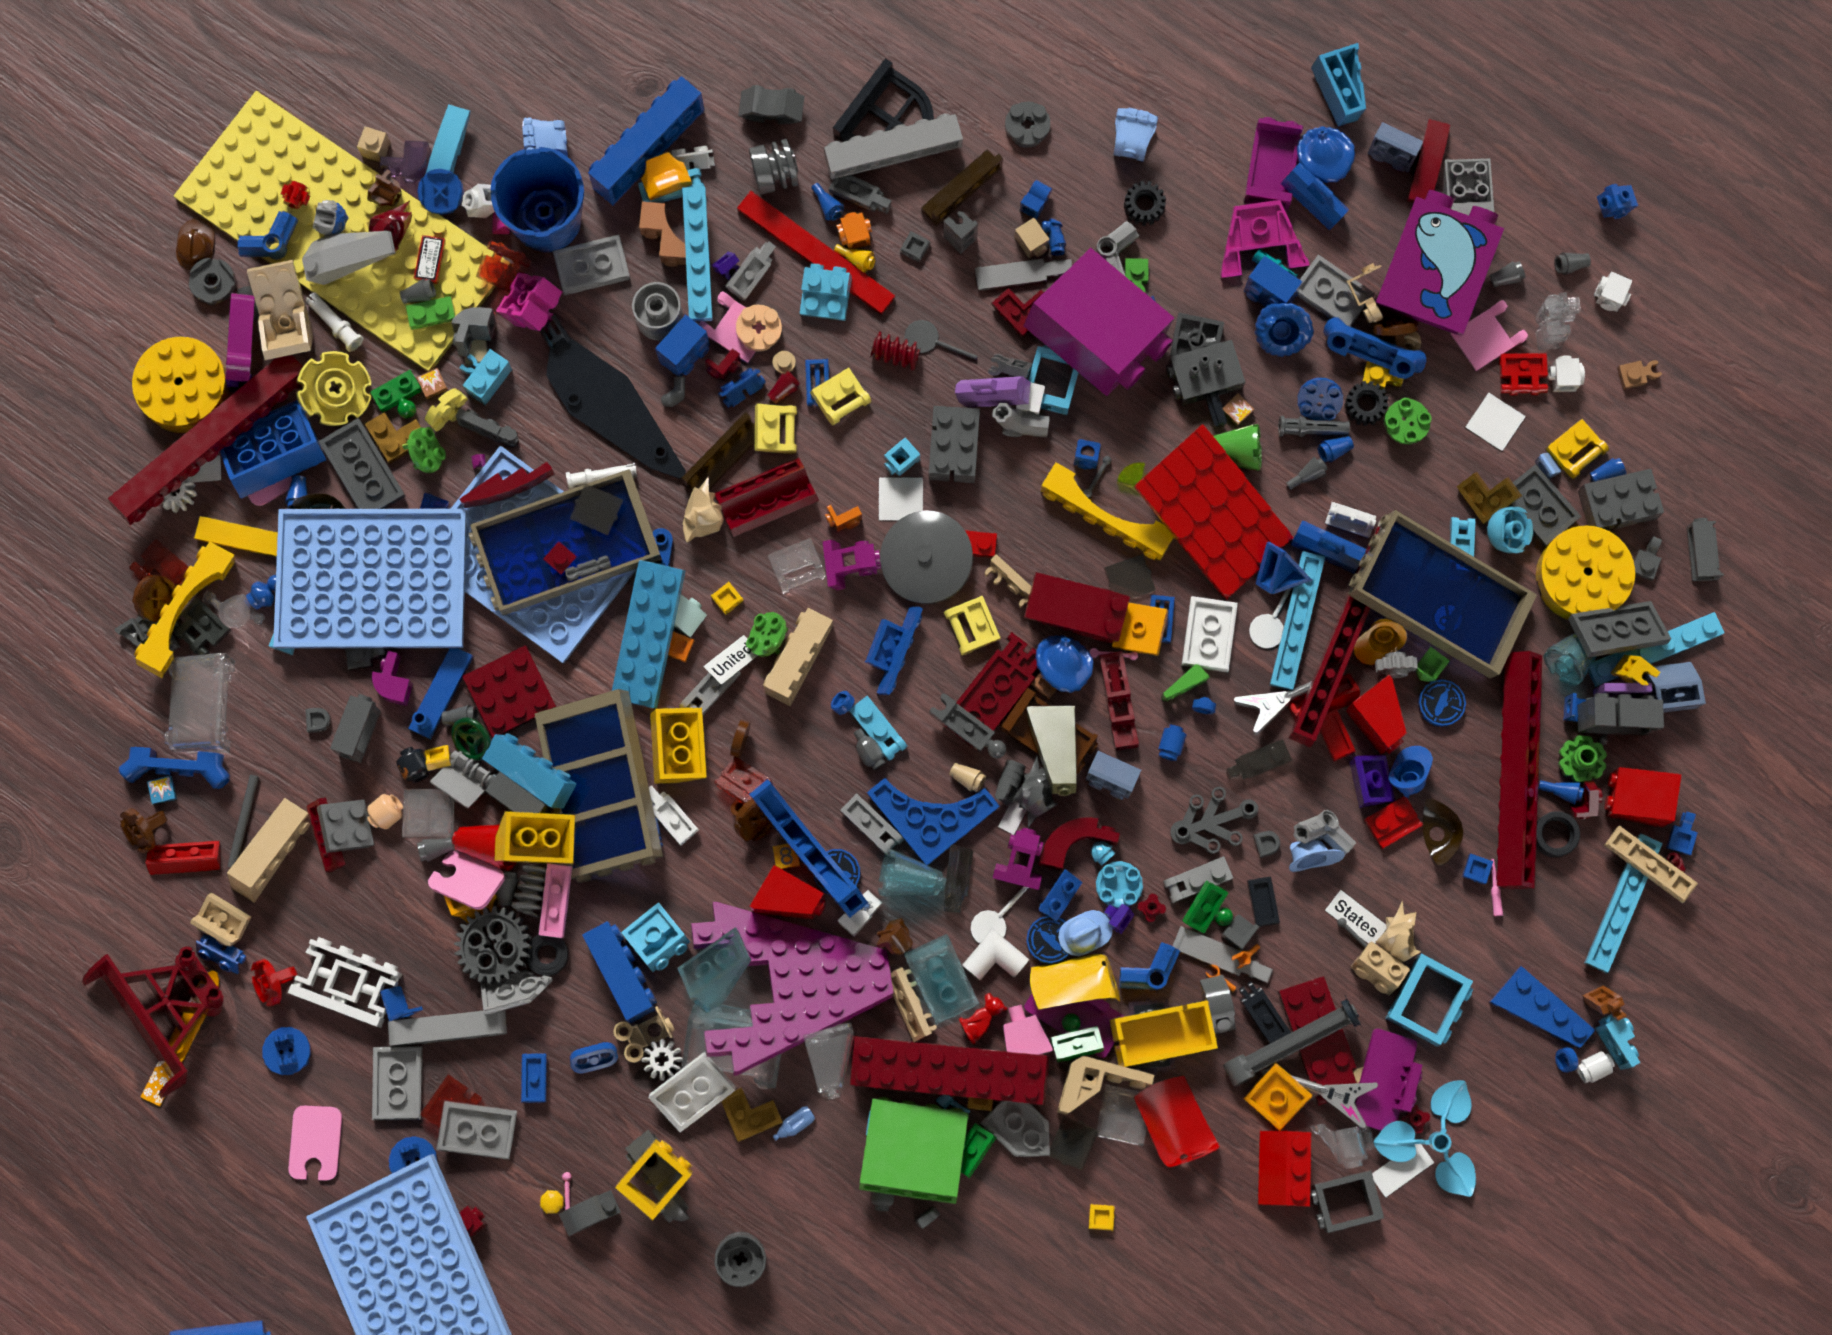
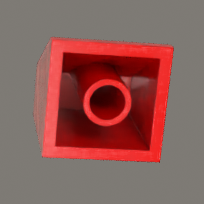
(1380, 716)
(1643, 796)
(787, 897)

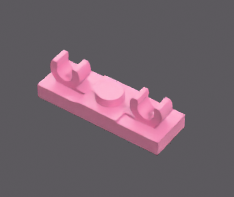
(555, 900)

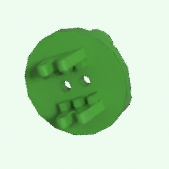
(1413, 413)
(425, 450)
(767, 634)

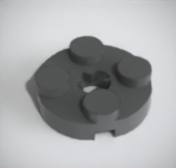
(1027, 111)
(213, 293)

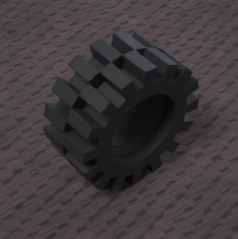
(1144, 190)
(1366, 390)

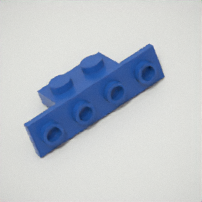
(891, 646)

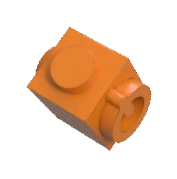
(854, 231)

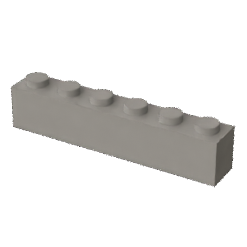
(893, 146)

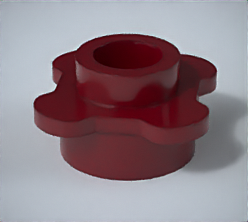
(1151, 901)
(1423, 1117)

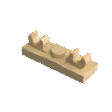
(1015, 581)
(910, 1005)

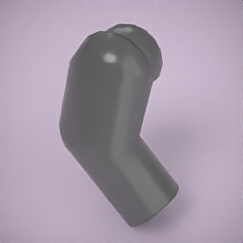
(676, 395)

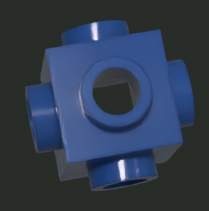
(1617, 201)

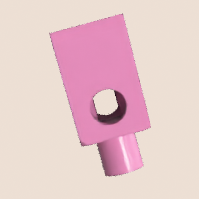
(1025, 1034)

